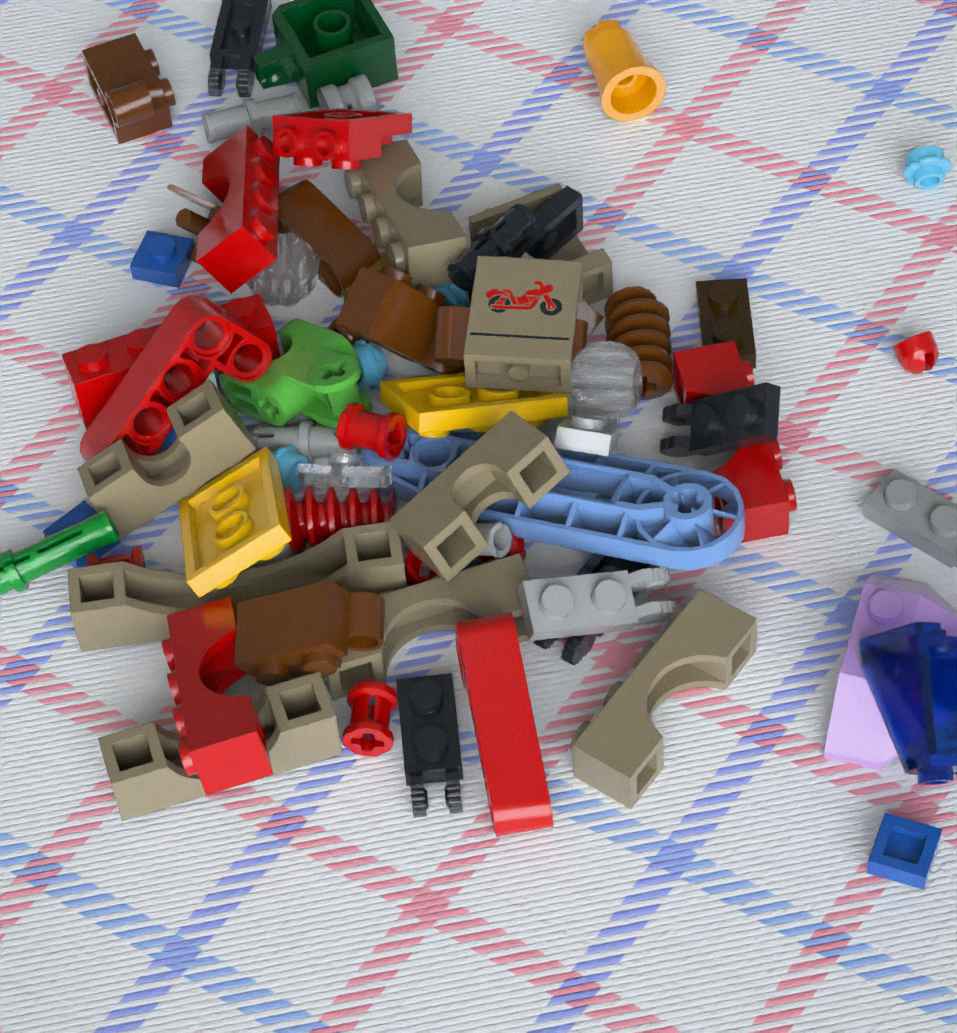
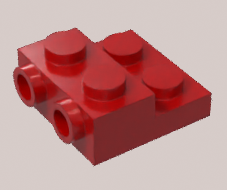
(336, 135)

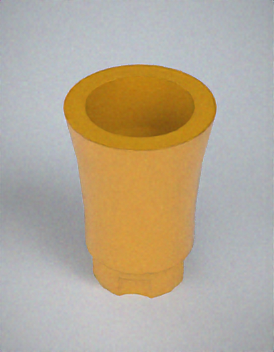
(624, 76)

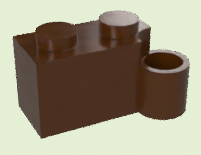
(129, 87)
(394, 315)
(305, 631)

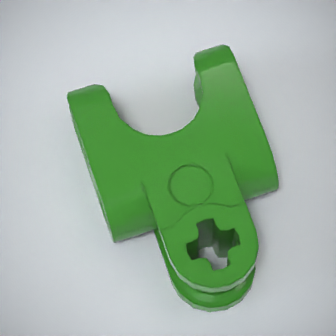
(310, 379)

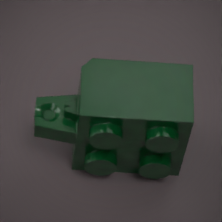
(327, 45)

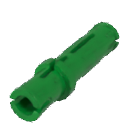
(55, 551)

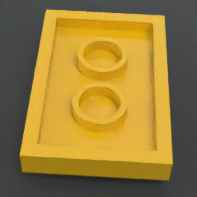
(444, 404)
(234, 522)

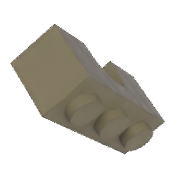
(505, 463)
(141, 487)

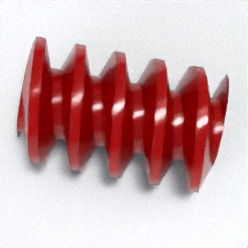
(324, 518)

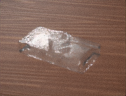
(345, 472)

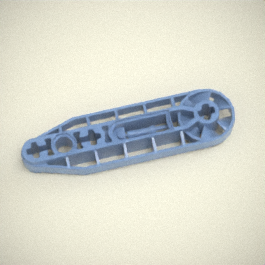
(602, 507)

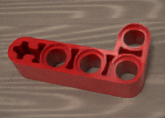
(194, 359)
(503, 724)

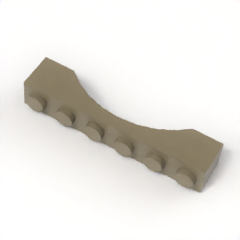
(131, 603)

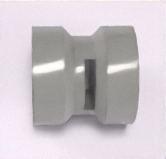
(353, 95)

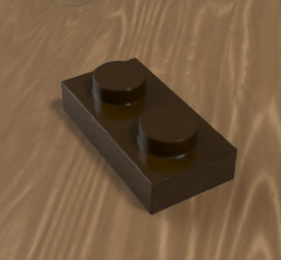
(726, 315)

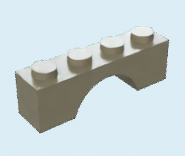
(389, 198)
(434, 608)
(701, 648)
(148, 766)

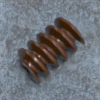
(643, 325)

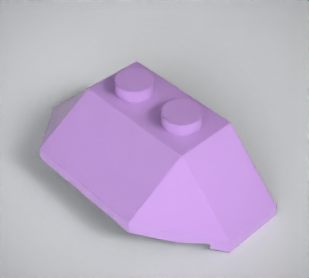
(855, 725)

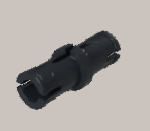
(494, 242)

